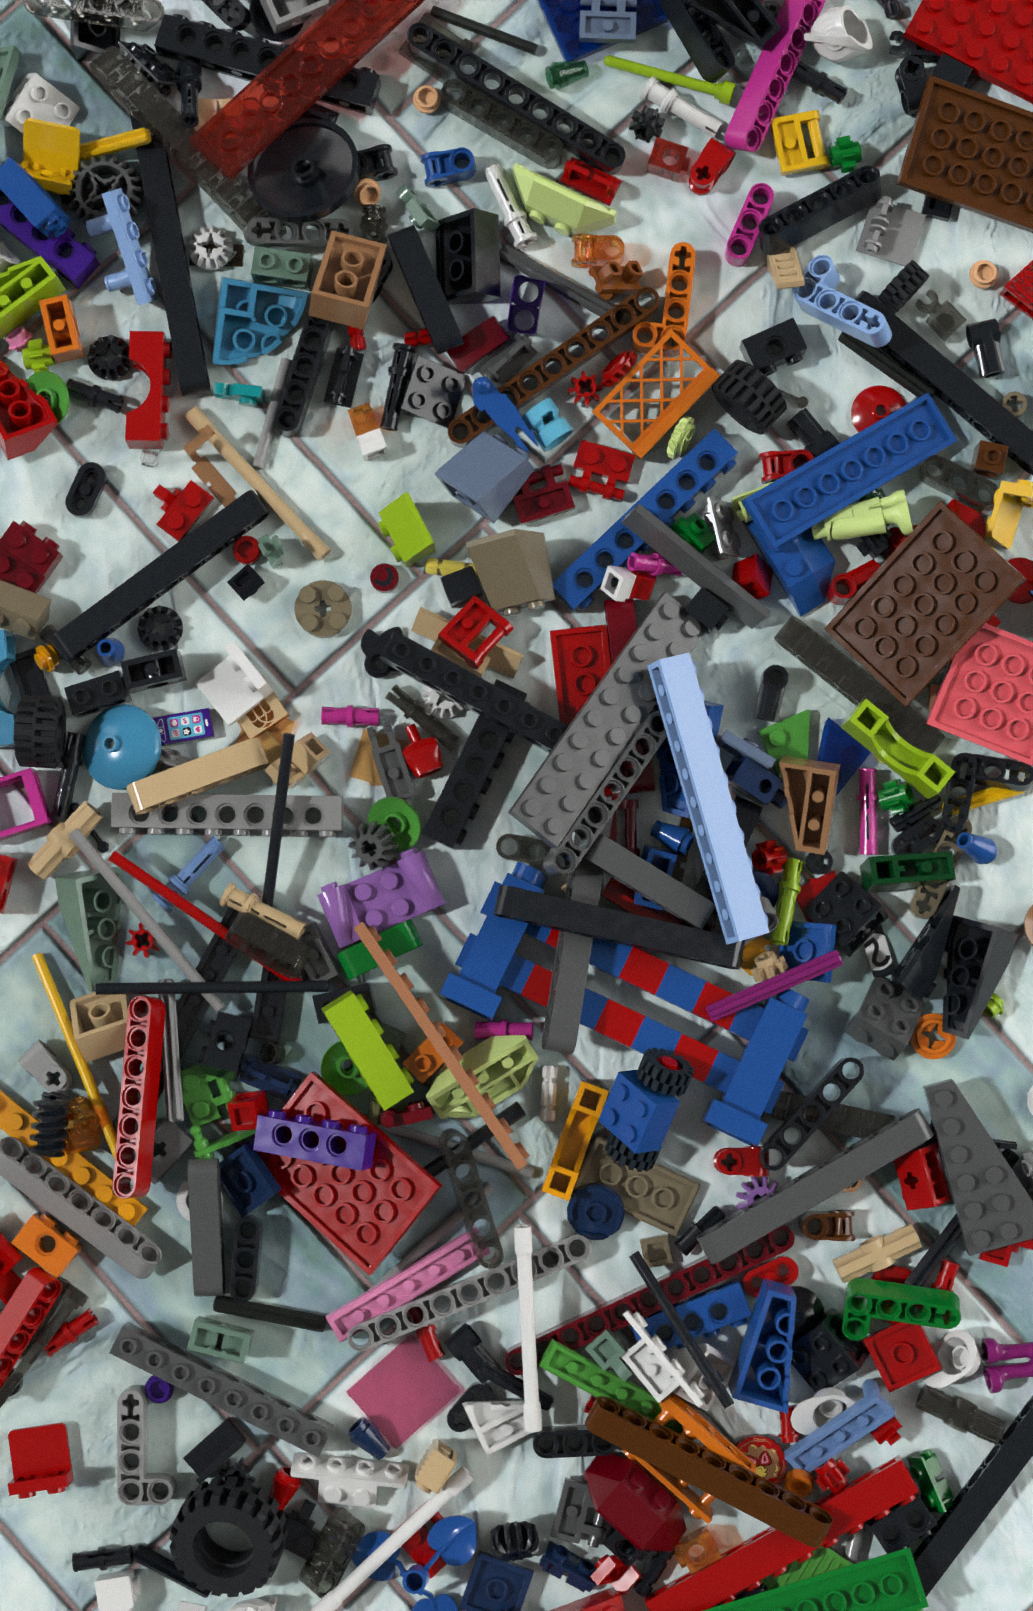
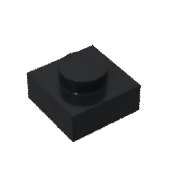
(246, 582)

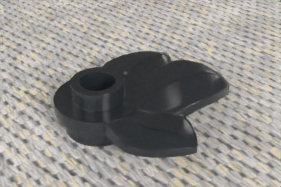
(372, 647)

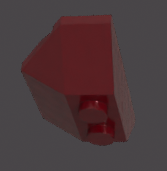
(635, 1503)

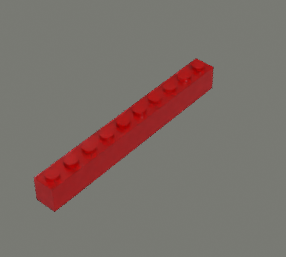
(773, 1550)

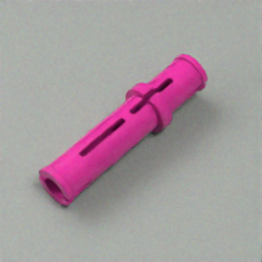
(868, 776)

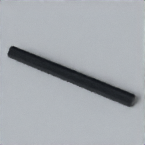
(945, 1241)

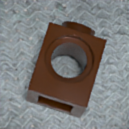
(989, 459)

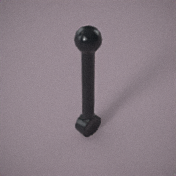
(102, 845)

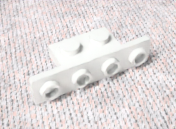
(654, 1367)
(349, 1479)

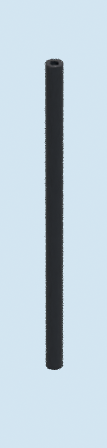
(278, 818)
(212, 987)

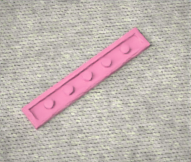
(405, 1285)

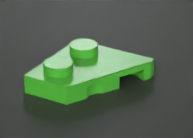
(787, 738)

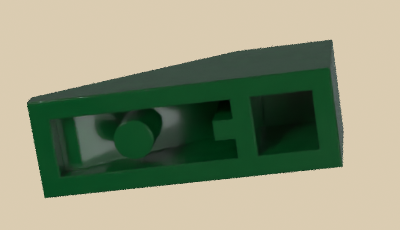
(906, 871)

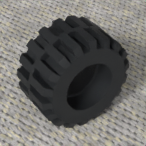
(749, 397)
(39, 731)

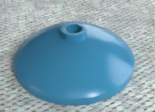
(134, 749)

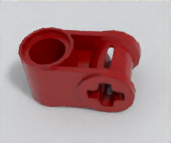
(711, 164)
(782, 463)
(745, 1161)

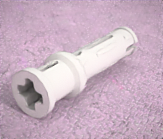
(670, 101)
(514, 218)

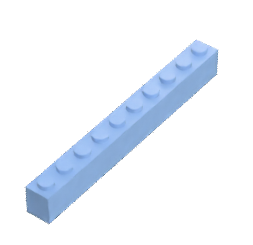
(708, 798)

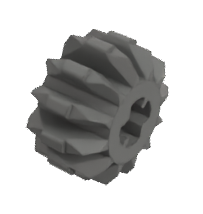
(371, 834)

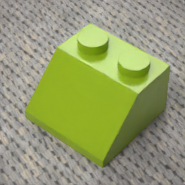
(406, 530)

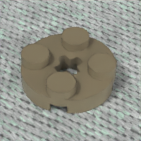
(333, 596)

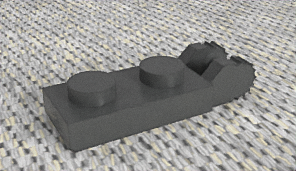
(391, 765)

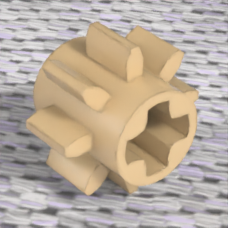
(768, 965)

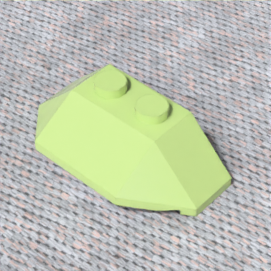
(559, 205)
(500, 1066)

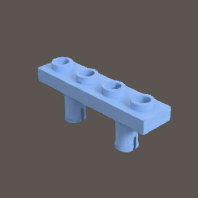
(127, 237)

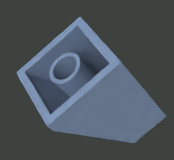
(486, 475)

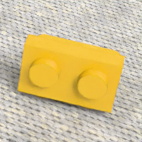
(51, 154)
(1007, 509)

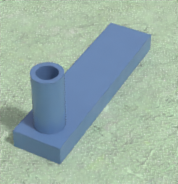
(841, 1430)

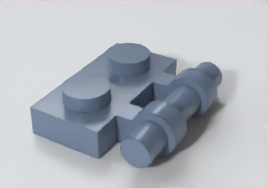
(608, 26)

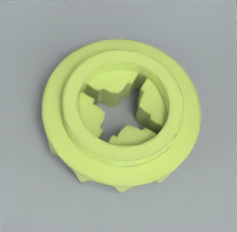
(681, 437)

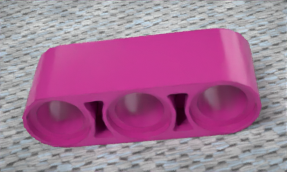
(755, 213)

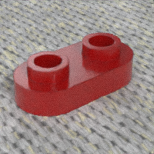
(769, 1271)

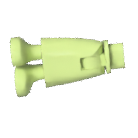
(866, 518)

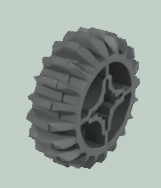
(91, 173)

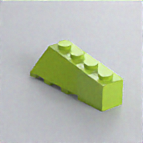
(368, 1050)

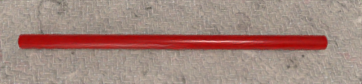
(177, 901)

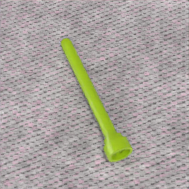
(721, 91)

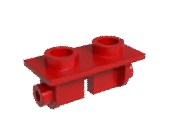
(590, 181)

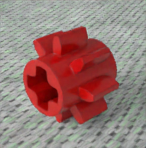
(587, 397)
(769, 857)
(136, 942)
(887, 1431)
(832, 1475)

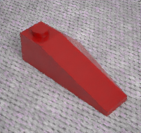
(23, 415)

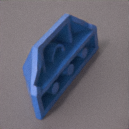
(800, 566)

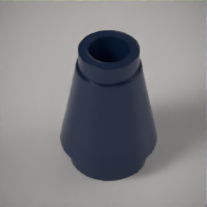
(367, 1437)

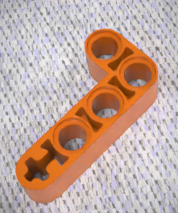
(672, 300)

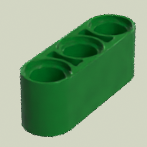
(398, 939)

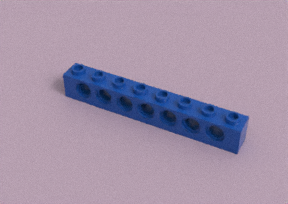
(711, 447)

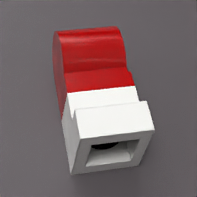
(630, 585)

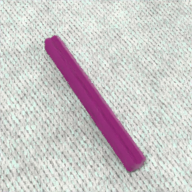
(774, 985)

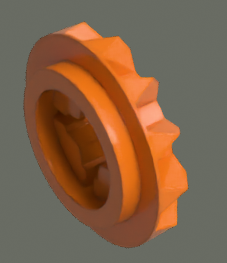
(920, 1042)

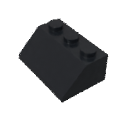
(469, 257)

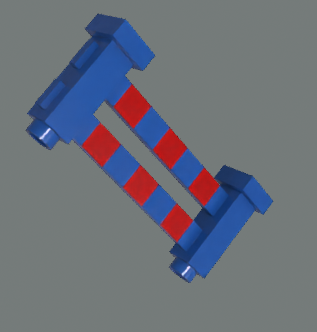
(747, 1083)

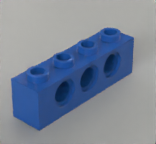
(728, 1294)

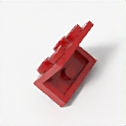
(40, 1460)

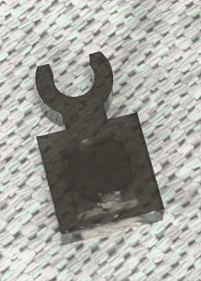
(943, 318)

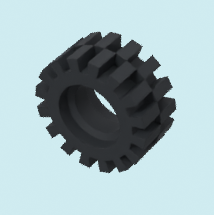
(903, 286)

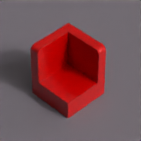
(753, 576)

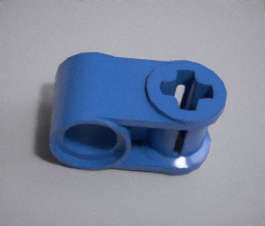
(445, 166)

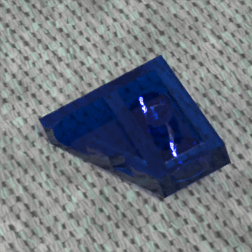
(841, 749)

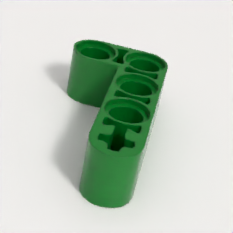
(944, 1315)

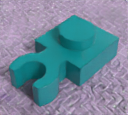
(246, 394)

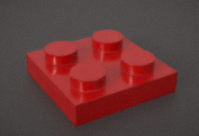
(902, 1354)

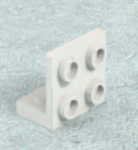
(39, 101)
(234, 685)

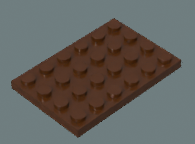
(972, 153)
(924, 603)

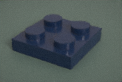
(247, 1179)
(495, 1585)

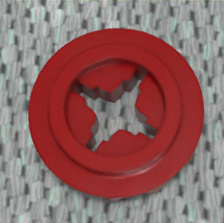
(618, 368)

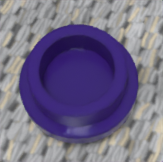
(158, 1390)

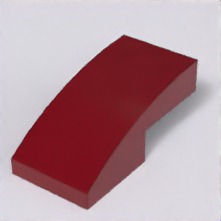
(478, 343)

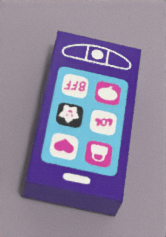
(185, 726)

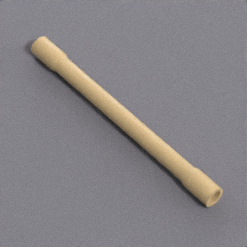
(307, 536)

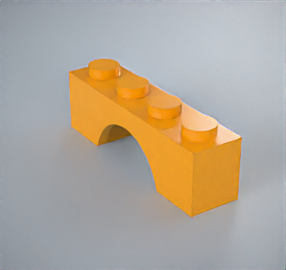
(574, 1140)

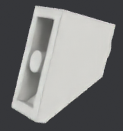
(117, 1590)

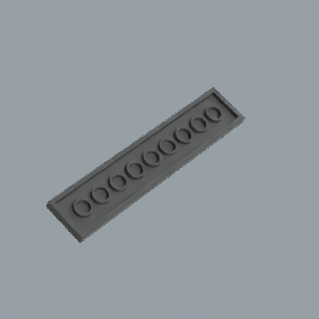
(604, 724)

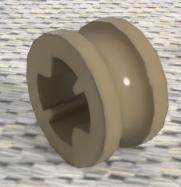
(1019, 399)

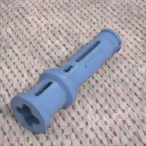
(181, 882)

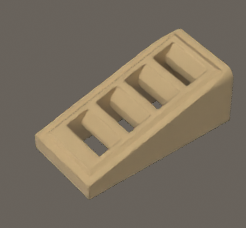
(785, 269)

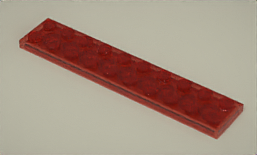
(296, 80)

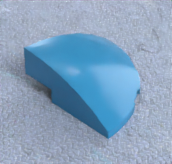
(253, 319)

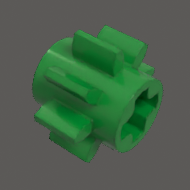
(845, 154)
(895, 796)

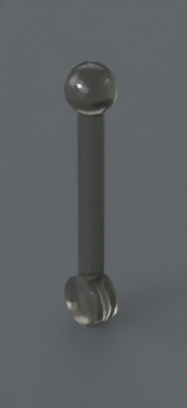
(801, 402)

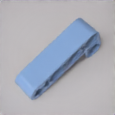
(824, 295)

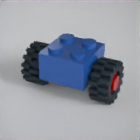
(644, 1107)

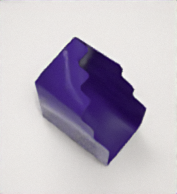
(522, 305)

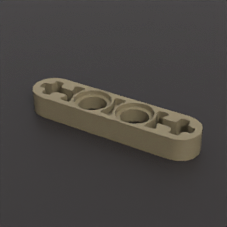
(934, 902)

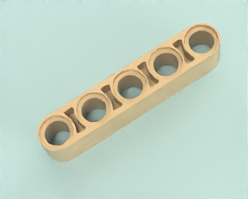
(197, 776)

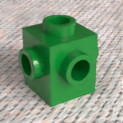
(694, 532)

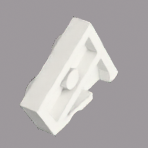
(496, 1422)

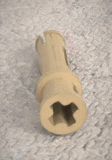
(250, 903)

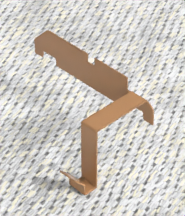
(206, 470)

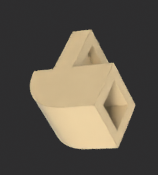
(306, 757)

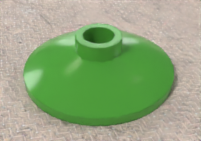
(51, 385)
(387, 810)
(344, 1080)

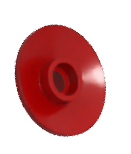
(865, 404)

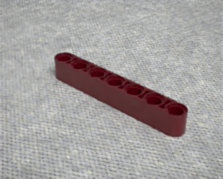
(620, 628)

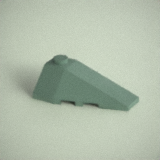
(92, 920)

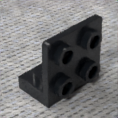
(849, 908)
(826, 1354)

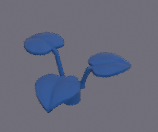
(452, 1539)

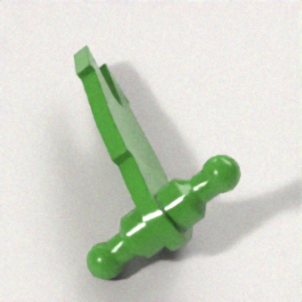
(205, 1149)

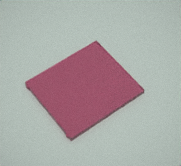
(403, 1391)

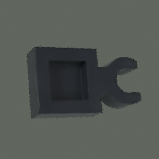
(909, 46)

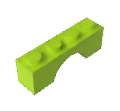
(915, 766)

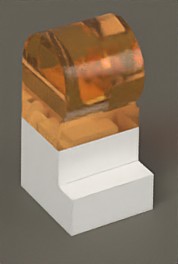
(367, 432)

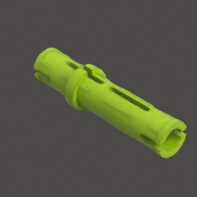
(788, 892)

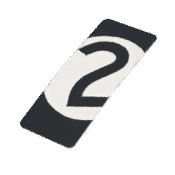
(879, 954)

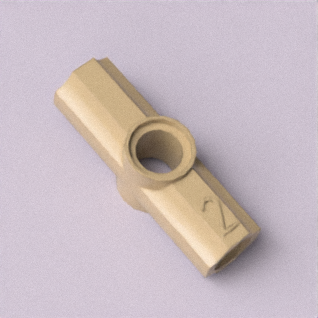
(59, 844)
(877, 1253)

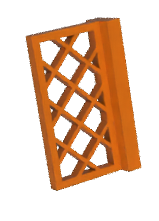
(673, 411)

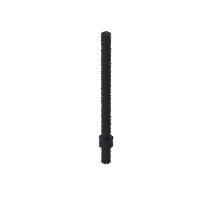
(712, 1379)

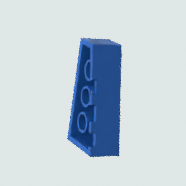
(766, 1351)

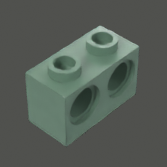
(282, 268)
(220, 1339)

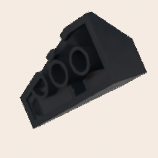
(922, 961)
(974, 968)

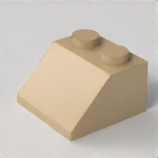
(99, 1024)

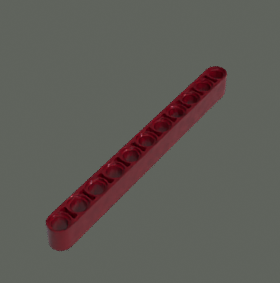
(633, 1297)

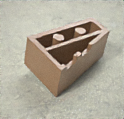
(811, 801)

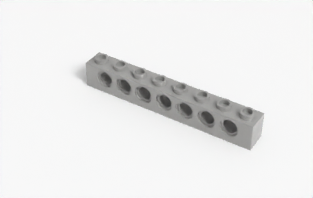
(331, 808)

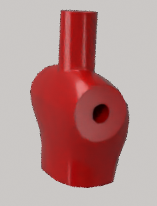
(422, 755)

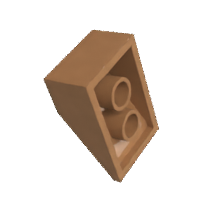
(347, 280)

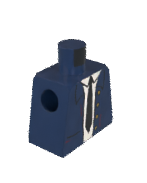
(745, 776)

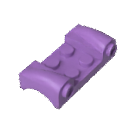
(381, 897)

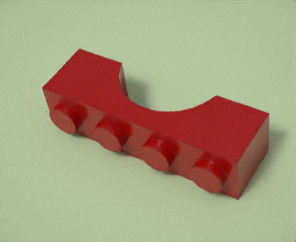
(146, 423)

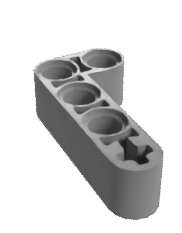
(138, 1446)

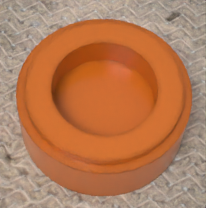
(798, 1482)

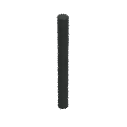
(484, 30)

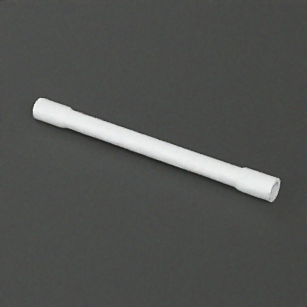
(531, 1404)
(451, 1489)

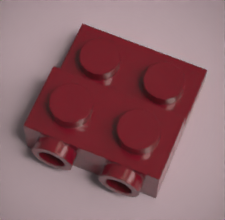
(26, 558)

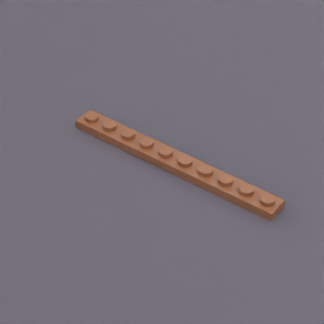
(449, 1055)

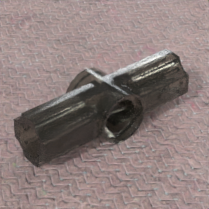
(960, 1414)

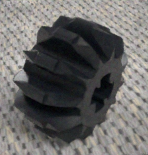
(514, 1541)

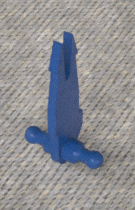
(500, 410)

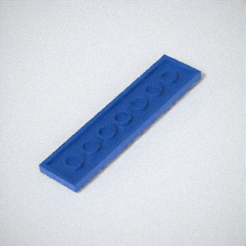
(849, 471)

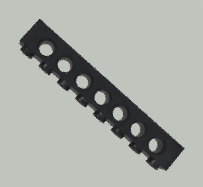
(224, 61)
(472, 692)

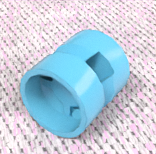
(554, 431)

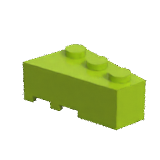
(23, 289)

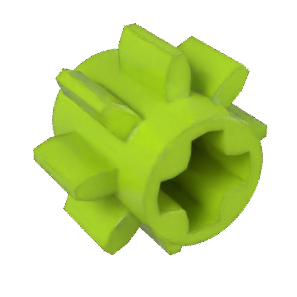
(37, 356)

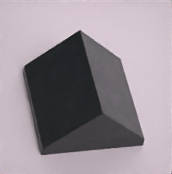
(91, 39)

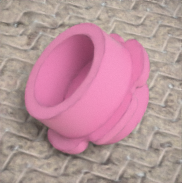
(18, 338)

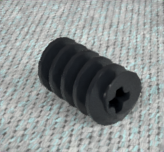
(51, 1125)

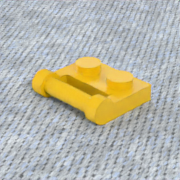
(790, 143)

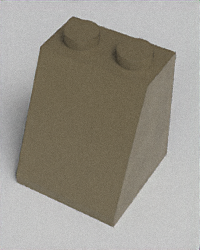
(513, 570)

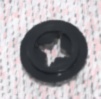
(118, 366)
(173, 629)

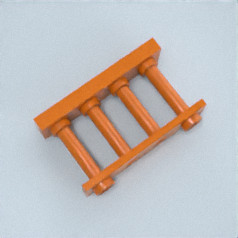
(694, 1428)

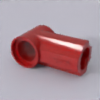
(853, 581)

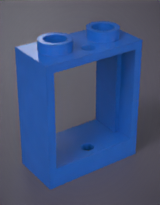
(32, 199)

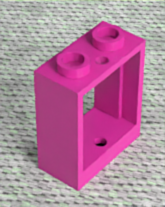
(36, 799)

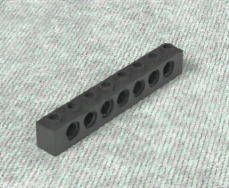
(221, 1389)

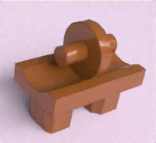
(616, 279)

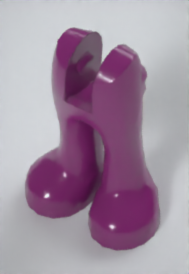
(997, 1374)

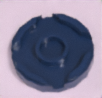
(595, 1211)

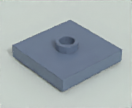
(745, 747)

